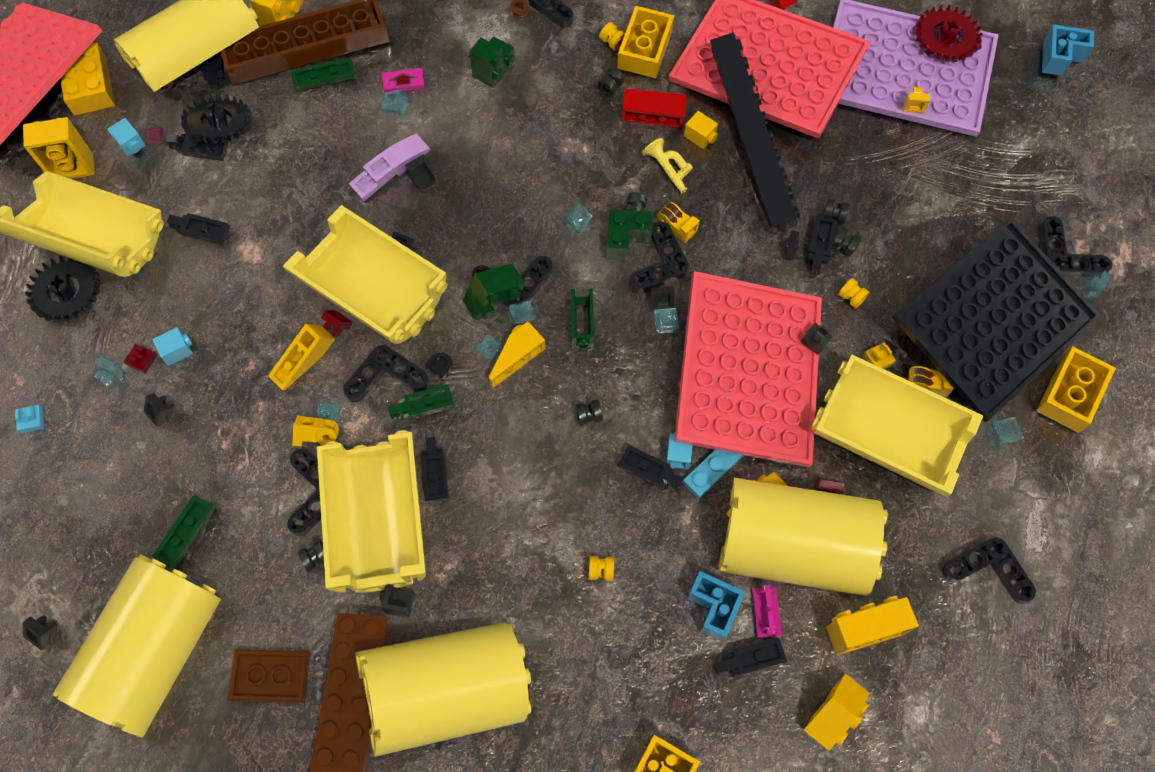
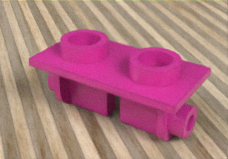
(767, 611)

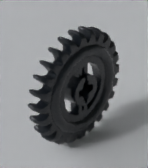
(215, 113)
(57, 280)

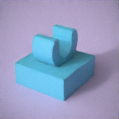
(29, 418)

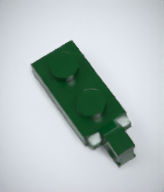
(422, 403)

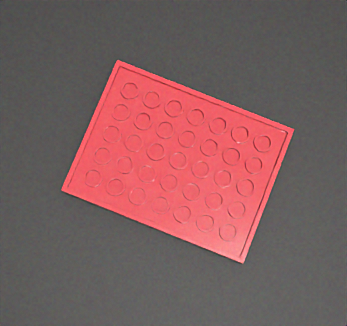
(34, 55)
(794, 61)
(746, 372)

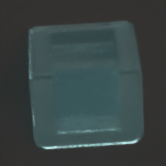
(394, 102)
(522, 312)

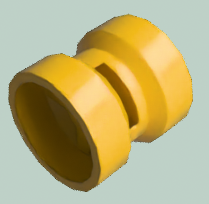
(612, 35)
(854, 293)
(601, 568)

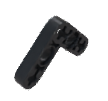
(554, 14)
(1061, 257)
(667, 266)
(531, 273)
(380, 367)
(298, 514)
(997, 561)

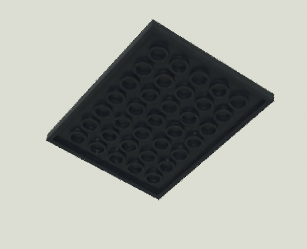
(996, 318)

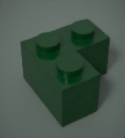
(491, 60)
(627, 227)
(491, 288)

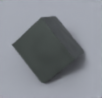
(422, 174)
(398, 601)

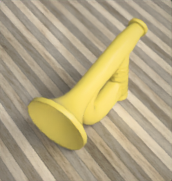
(655, 150)

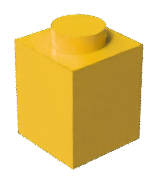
(701, 130)

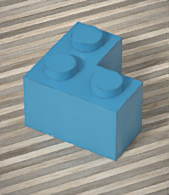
(1065, 45)
(721, 600)

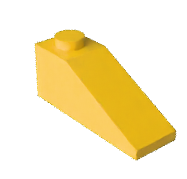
(519, 349)
(301, 355)

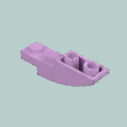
(387, 165)

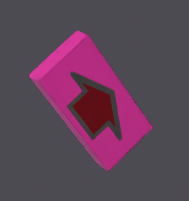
(404, 80)

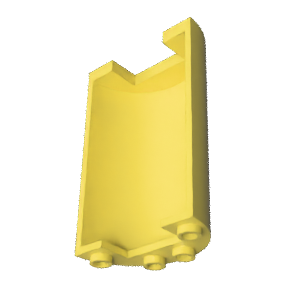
(184, 37)
(86, 225)
(371, 277)
(897, 424)
(370, 515)
(804, 537)
(137, 646)
(444, 687)

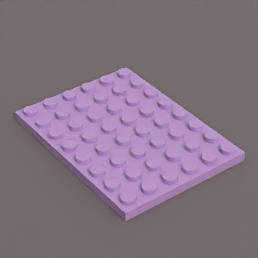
(898, 64)

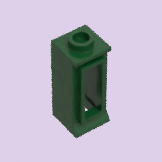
(582, 341)

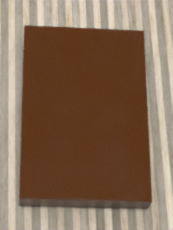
(269, 676)

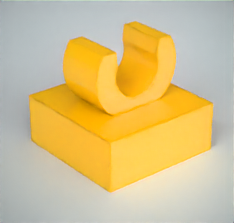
(916, 101)
(880, 356)

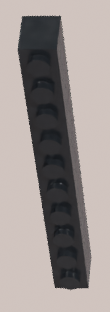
(754, 134)

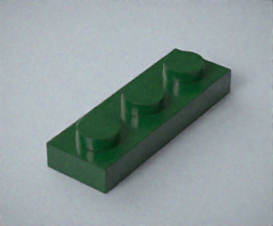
(323, 74)
(183, 532)

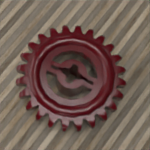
(949, 20)

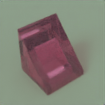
(153, 135)

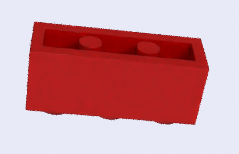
(654, 108)

